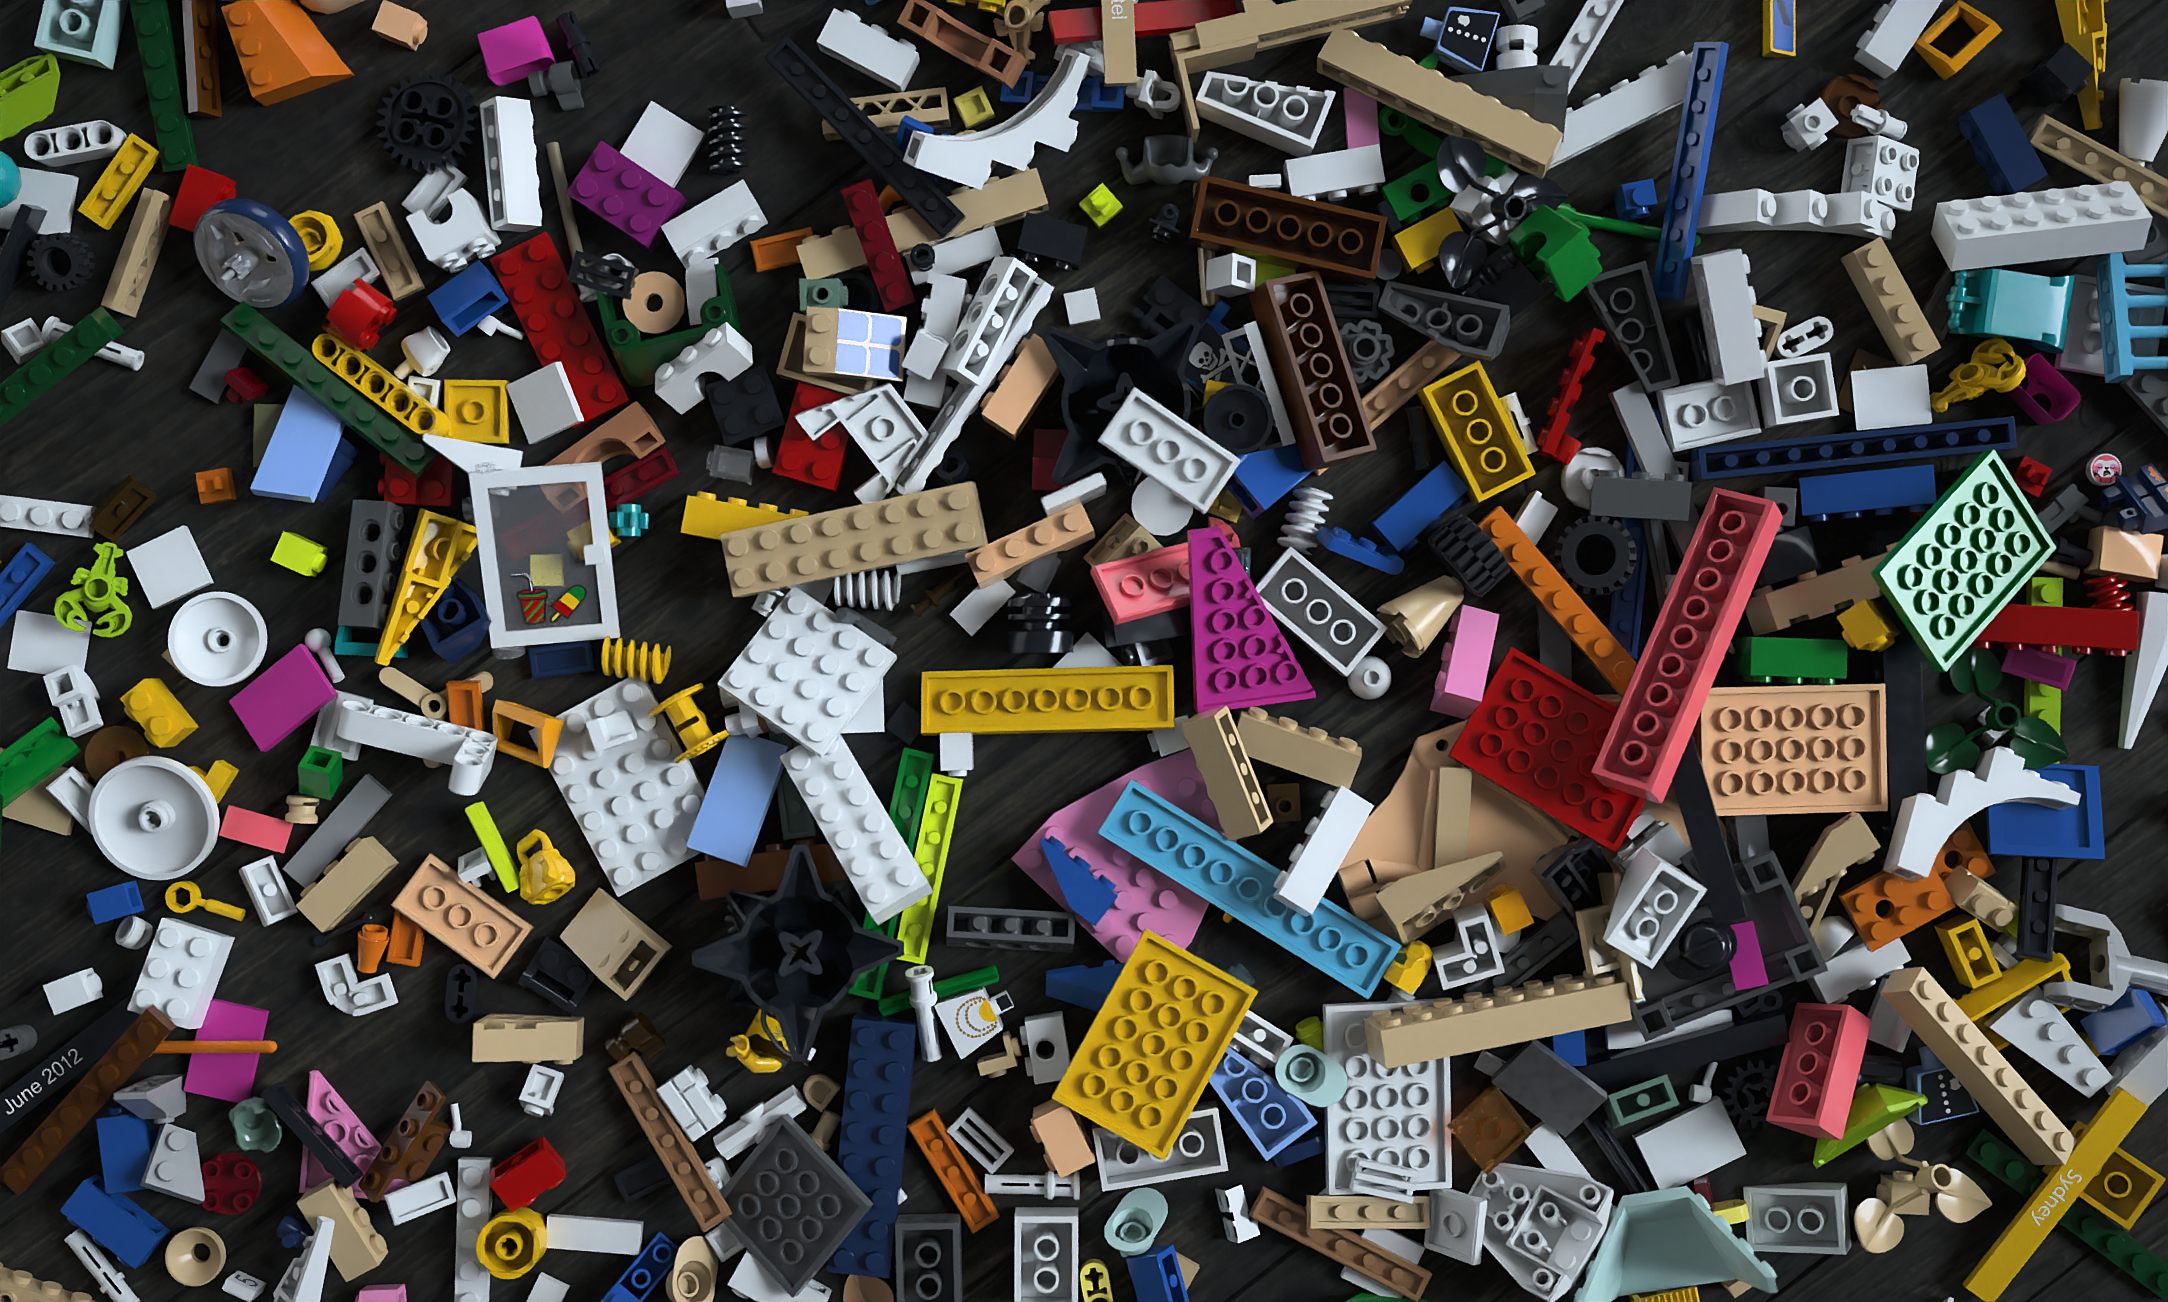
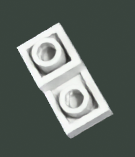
(700, 286)

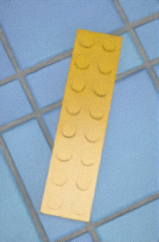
(1048, 700)

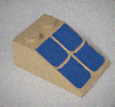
(854, 344)

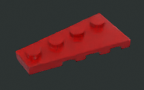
(1581, 362)

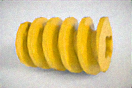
(635, 661)

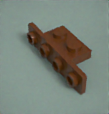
(410, 1145)

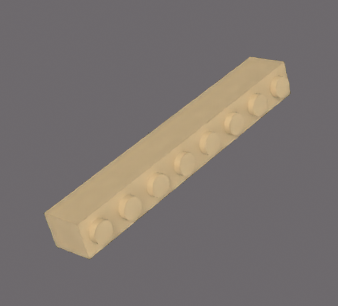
(1439, 101)
(994, 205)
(1978, 1066)

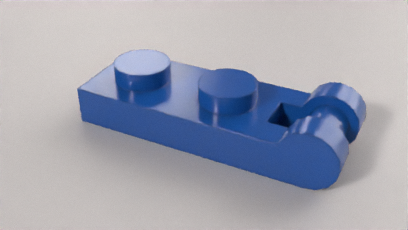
(1362, 550)

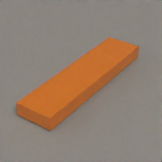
(953, 1170)

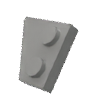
(175, 1165)

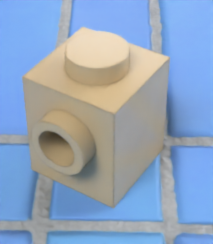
(1899, 1186)

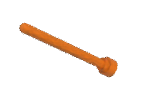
(231, 1046)

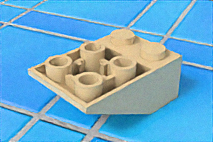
(615, 944)

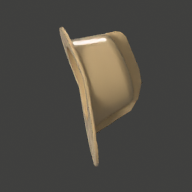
(693, 1272)

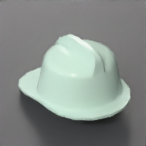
(1311, 1075)
(1136, 1221)

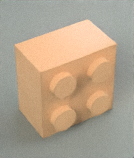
(1063, 1136)

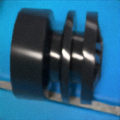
(1040, 624)

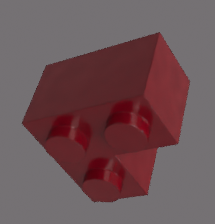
(1047, 449)

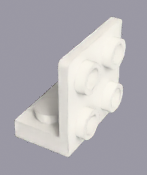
(1881, 169)

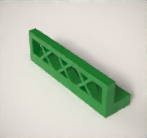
(34, 759)

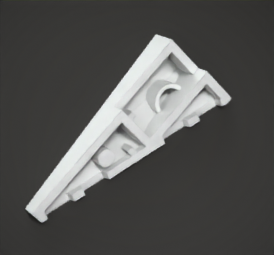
(306, 1274)

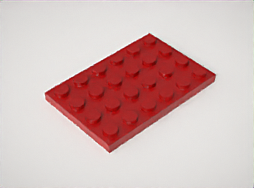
(1541, 743)

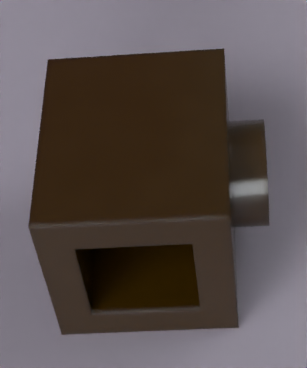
(1283, 803)

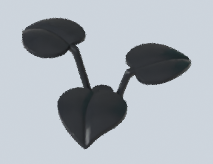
(1457, 165)

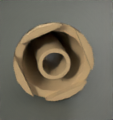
(1421, 614)

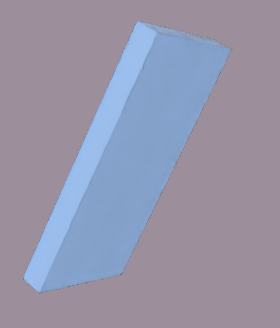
(298, 450)
(738, 798)

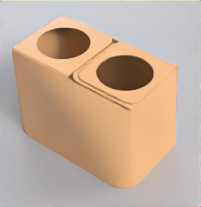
(2125, 553)

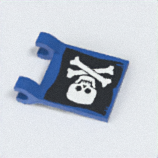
(1209, 354)

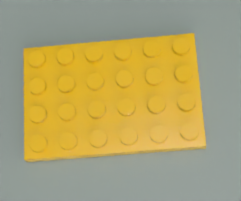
(1154, 1044)

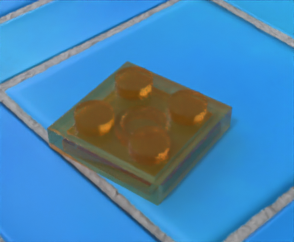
(1489, 1129)

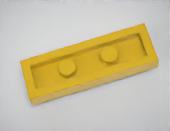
(119, 181)

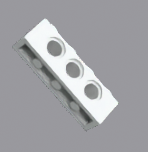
(988, 320)

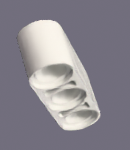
(62, 140)

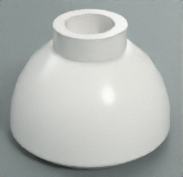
(1370, 678)

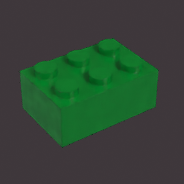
(1789, 660)

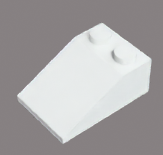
(468, 454)
(1651, 907)
(1798, 1218)

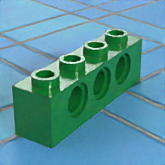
(1437, 196)

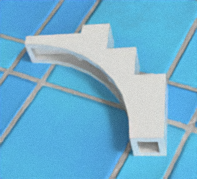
(1012, 142)
(1803, 210)
(1928, 821)

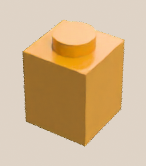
(1508, 909)

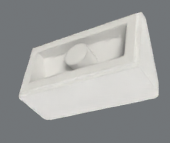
(268, 890)

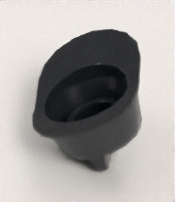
(1700, 949)

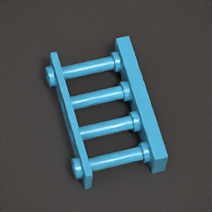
(2113, 314)

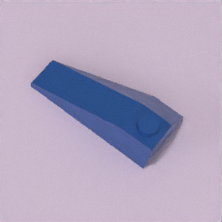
(1083, 985)

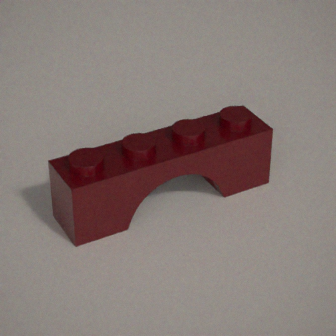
(878, 245)

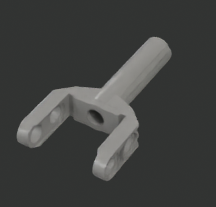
(2110, 964)

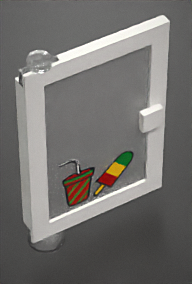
(544, 555)

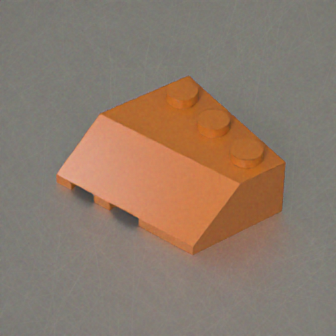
(281, 49)

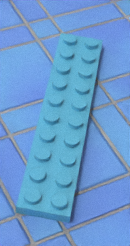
(1244, 888)

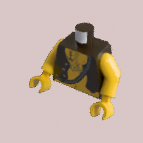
(763, 1045)

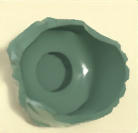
(256, 1125)

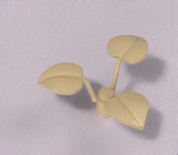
(1956, 1198)

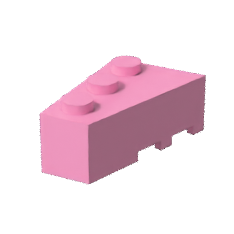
(1465, 662)

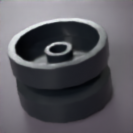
(1253, 410)

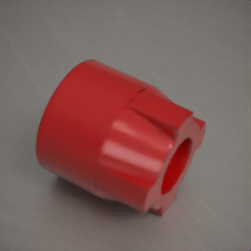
(1566, 449)

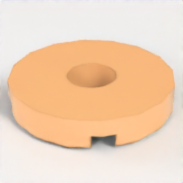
(673, 303)

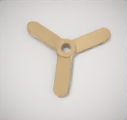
(422, 696)

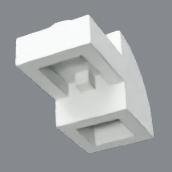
(76, 698)

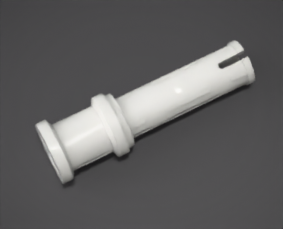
(112, 351)
(923, 1000)
(994, 1184)

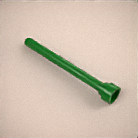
(1616, 225)

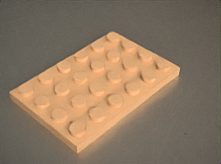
(1795, 748)

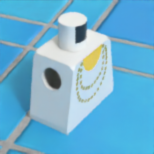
(972, 1017)

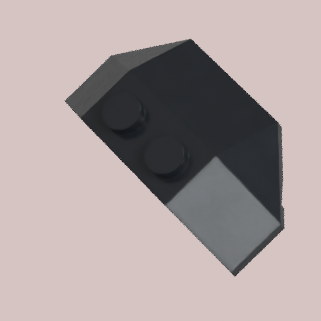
(1571, 875)

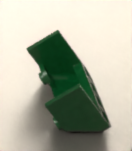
(641, 359)

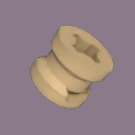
(302, 809)

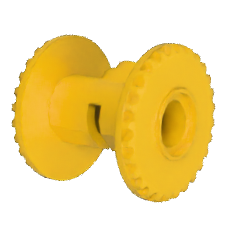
(689, 723)

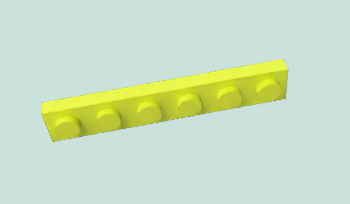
(931, 858)

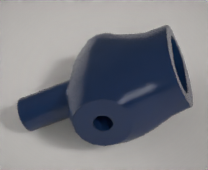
(294, 1231)

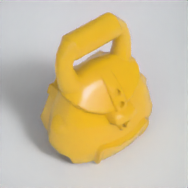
(545, 873)

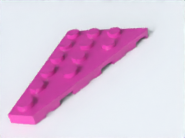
(1235, 642)

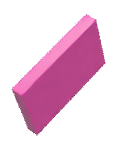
(283, 698)
(226, 1074)

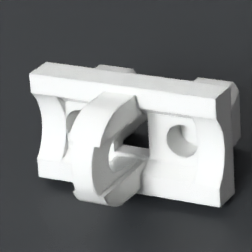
(1151, 93)

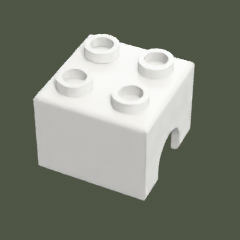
(460, 238)

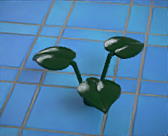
(2033, 738)

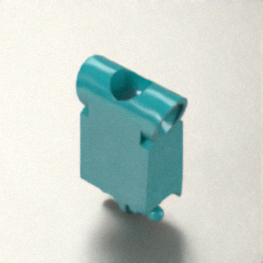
(2011, 307)

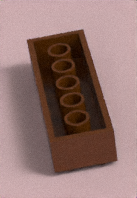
(1285, 230)
(1312, 370)

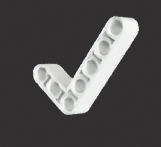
(463, 747)

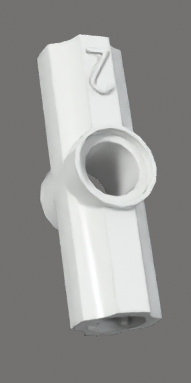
(758, 1121)

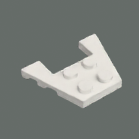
(880, 426)

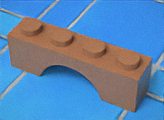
(963, 42)
(626, 433)

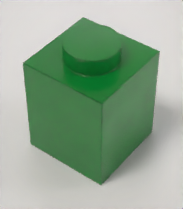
(320, 772)

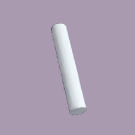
(932, 563)

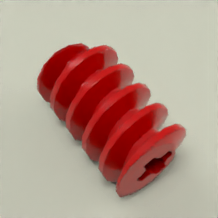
(2107, 592)

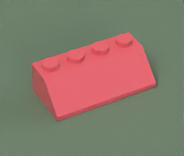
(1819, 1070)

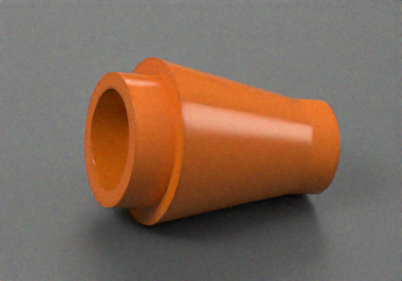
(371, 946)

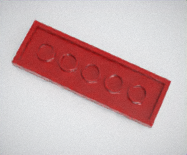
(560, 324)

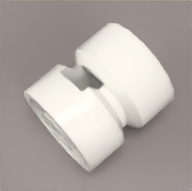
(1516, 46)

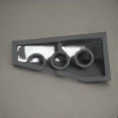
(1455, 321)

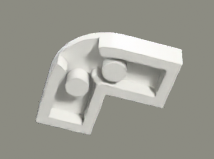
(348, 994)

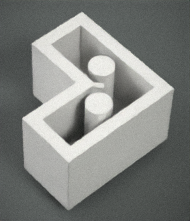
(1473, 955)

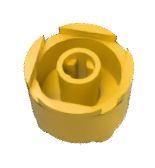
(500, 1255)

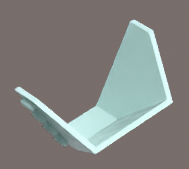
(1669, 1243)

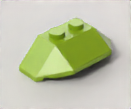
(27, 93)
(1869, 1113)

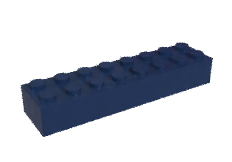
(875, 1137)

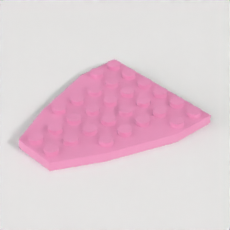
(1144, 893)

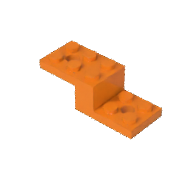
(1910, 901)

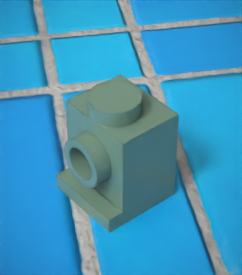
(811, 287)

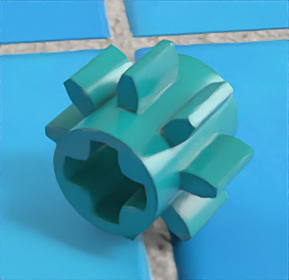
(628, 520)

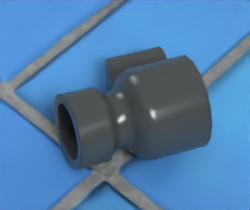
(562, 80)

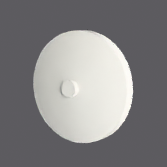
(154, 818)

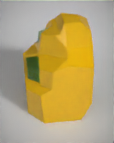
(1410, 966)

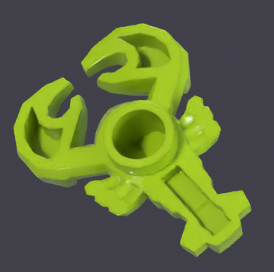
(97, 594)

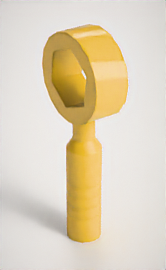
(196, 900)

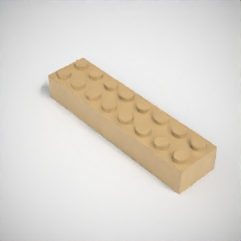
(854, 539)
(1495, 1018)

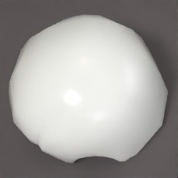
(1832, 935)

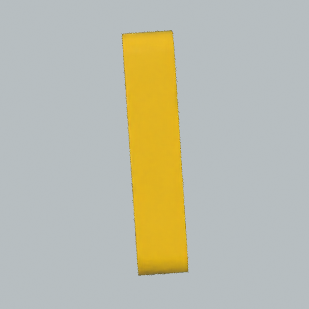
(367, 381)

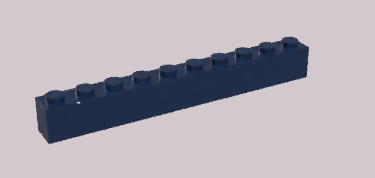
(1852, 449)

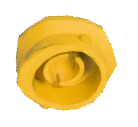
(320, 238)

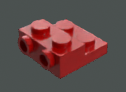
(432, 488)

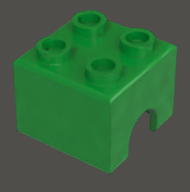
(1556, 247)

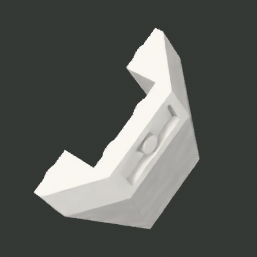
(1542, 1224)

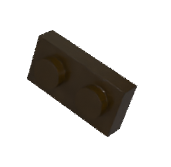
(121, 508)

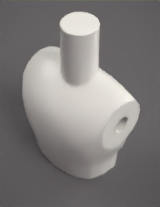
(424, 353)

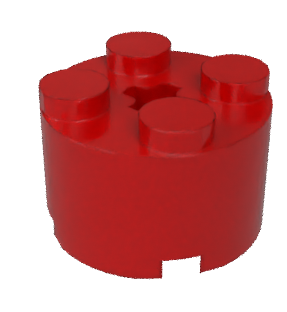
(359, 316)

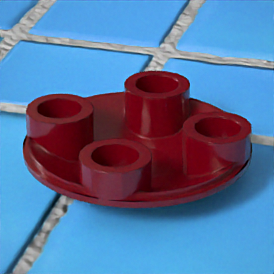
(230, 1183)

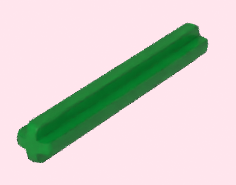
(943, 988)

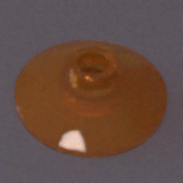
(105, 746)

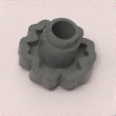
(1366, 350)

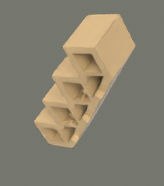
(1814, 595)

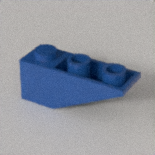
(1081, 888)
(644, 1272)

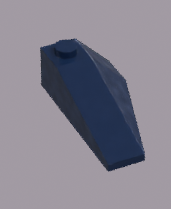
(455, 620)

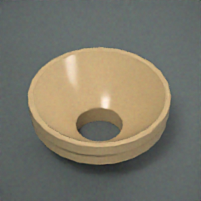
(184, 1264)

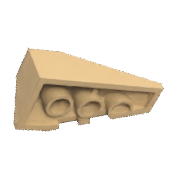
(1420, 898)

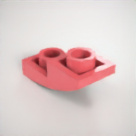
(256, 829)

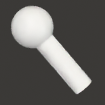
(319, 641)

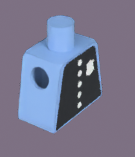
(1462, 37)
(1944, 1092)

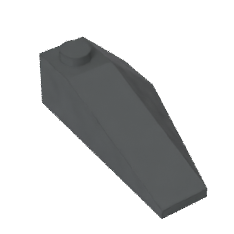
(1533, 89)

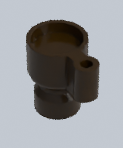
(638, 1034)

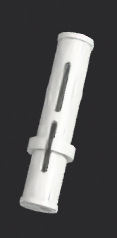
(77, 1242)

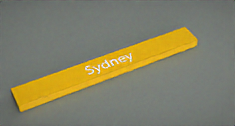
(2055, 1196)

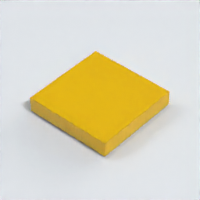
(477, 410)

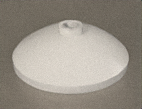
(197, 635)

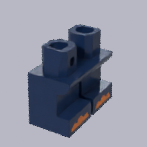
(2141, 500)

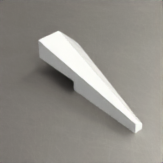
(2145, 665)

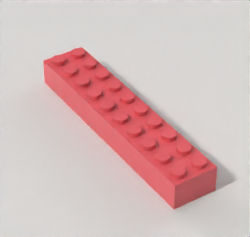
(1687, 644)

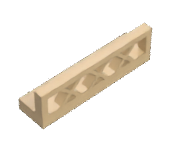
(890, 122)
(139, 252)

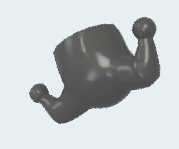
(1165, 161)

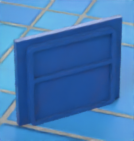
(2047, 832)

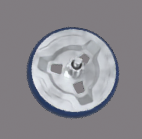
(230, 261)

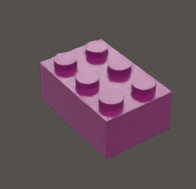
(626, 196)

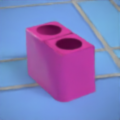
(515, 50)
(2053, 386)

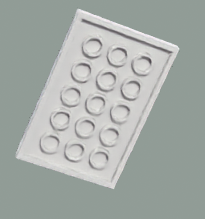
(630, 797)
(1385, 1113)

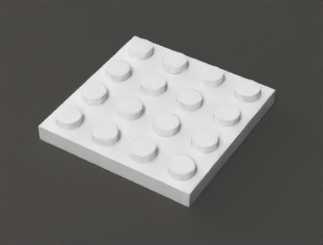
(807, 671)

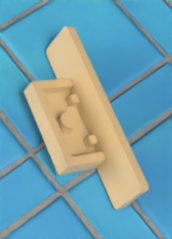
(1597, 953)

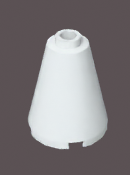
(2142, 118)

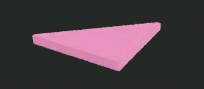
(346, 1130)

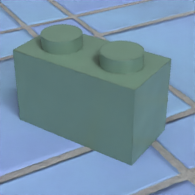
(1640, 1101)

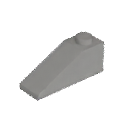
(155, 1098)

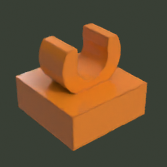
(215, 486)

